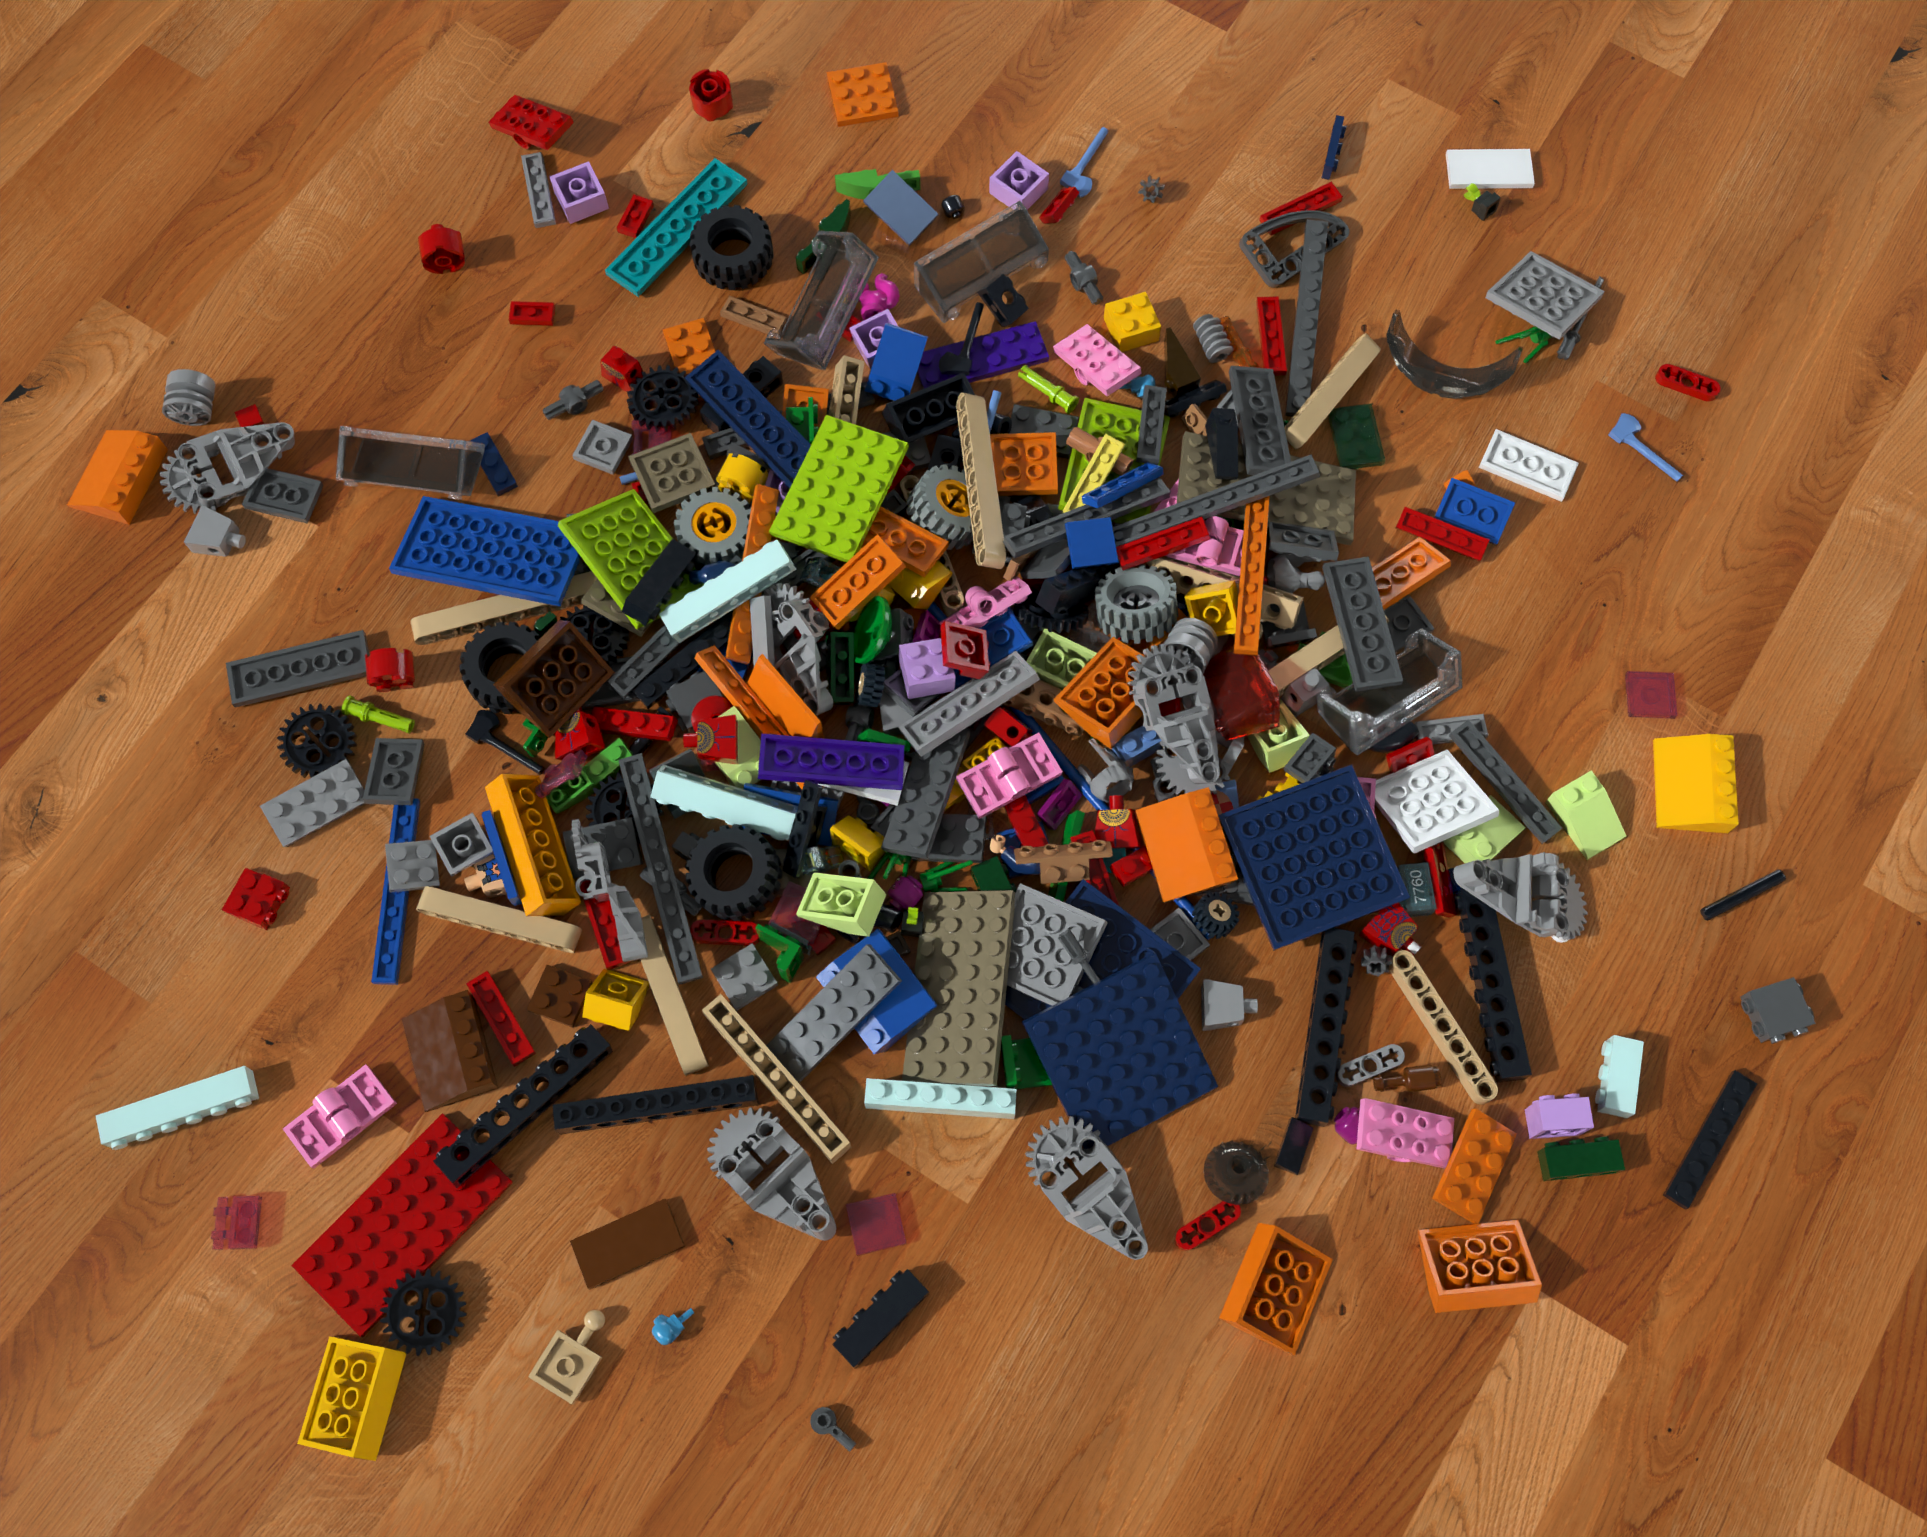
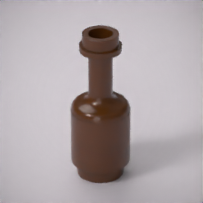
(1413, 1078)

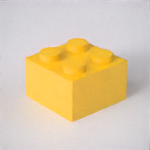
(1132, 322)

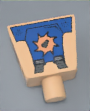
(487, 877)

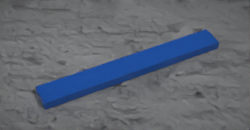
(394, 904)

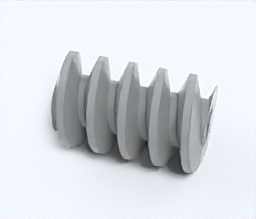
(1212, 338)

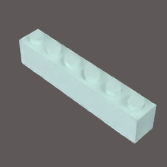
(727, 591)
(724, 802)
(940, 1098)
(177, 1107)

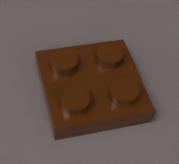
(559, 996)

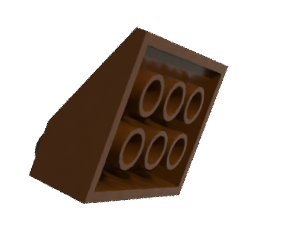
(554, 677)
(449, 1051)

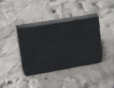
(1293, 1146)

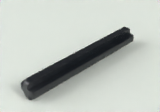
(1742, 895)

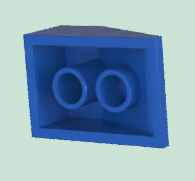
(896, 362)

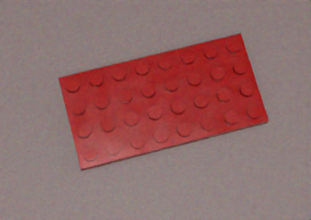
(397, 1228)

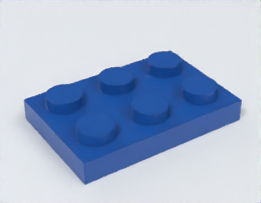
(1474, 510)

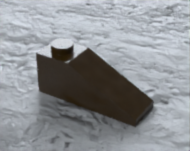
(1179, 370)

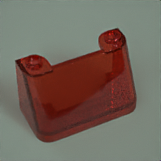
(1242, 694)

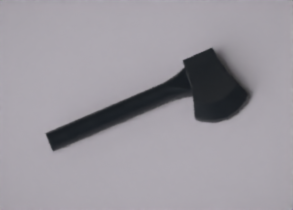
(958, 364)
(480, 731)

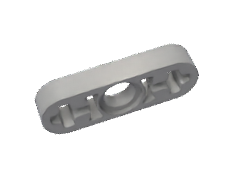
(1383, 1052)

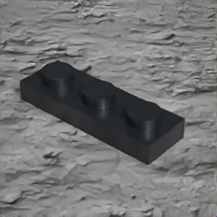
(1208, 391)

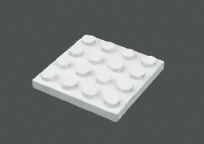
(1432, 801)

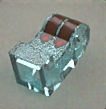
(822, 859)

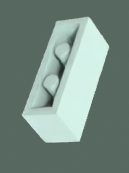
(1619, 1076)

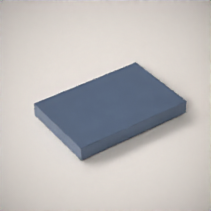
(900, 208)

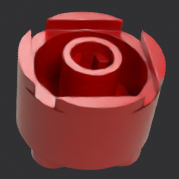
(711, 94)
(441, 249)
(390, 669)

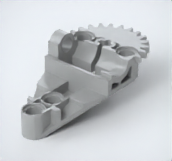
(242, 455)
(802, 661)
(1185, 729)
(1180, 778)
(1507, 889)
(628, 919)
(787, 1188)
(1103, 1201)

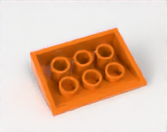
(119, 474)
(1100, 694)
(783, 701)
(1186, 845)
(1478, 1266)
(1276, 1288)

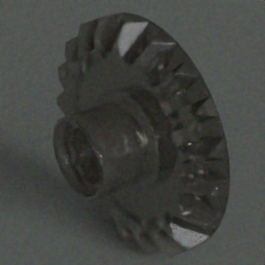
(1228, 1184)

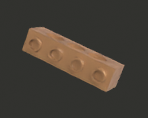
(1051, 714)

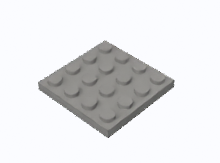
(1544, 295)
(1037, 957)

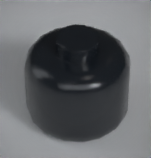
(953, 206)

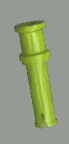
(1055, 393)
(368, 712)

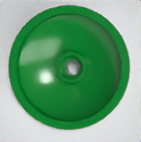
(872, 630)

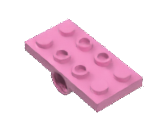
(1096, 360)
(1220, 553)
(984, 604)
(1009, 775)
(339, 1116)
(1404, 1133)

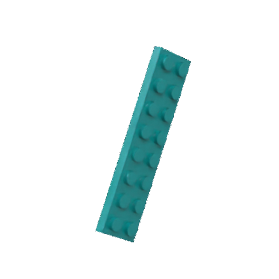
(671, 230)

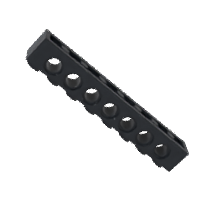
(1503, 994)
(655, 1105)
(1306, 1108)
(521, 1118)

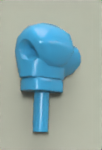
(1138, 383)
(669, 1328)

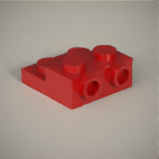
(965, 649)
(256, 898)

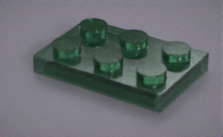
(1356, 437)

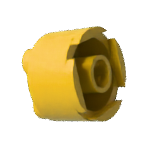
(741, 476)

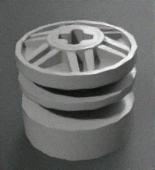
(188, 397)
(1195, 640)

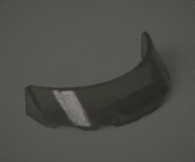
(1440, 378)

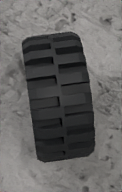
(726, 225)
(484, 651)
(713, 852)

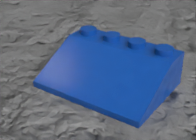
(899, 1010)

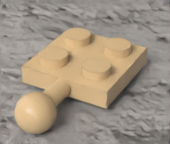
(568, 1363)

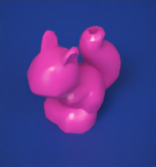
(883, 298)

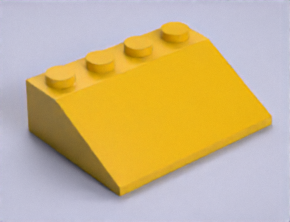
(1695, 783)
(352, 1398)

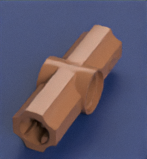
(1088, 444)

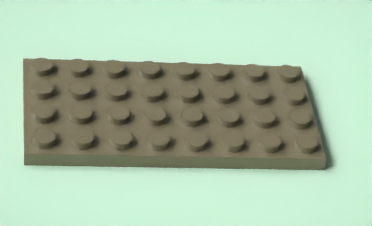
(1319, 503)
(965, 971)

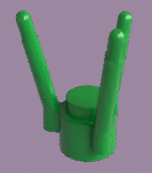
(1536, 336)
(894, 859)
(931, 877)

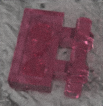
(243, 1226)

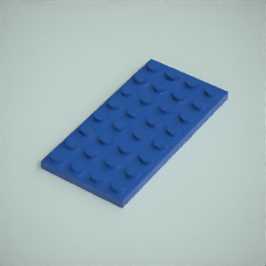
(487, 551)

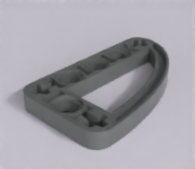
(1273, 266)

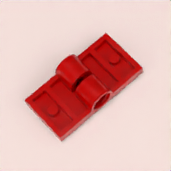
(530, 123)

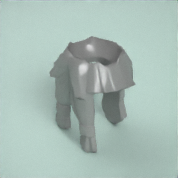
(1285, 575)
(1115, 772)

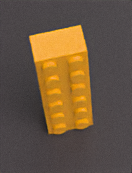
(532, 846)

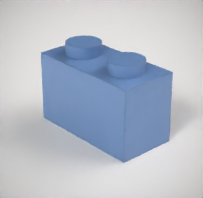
(1137, 746)

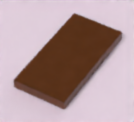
(627, 1243)

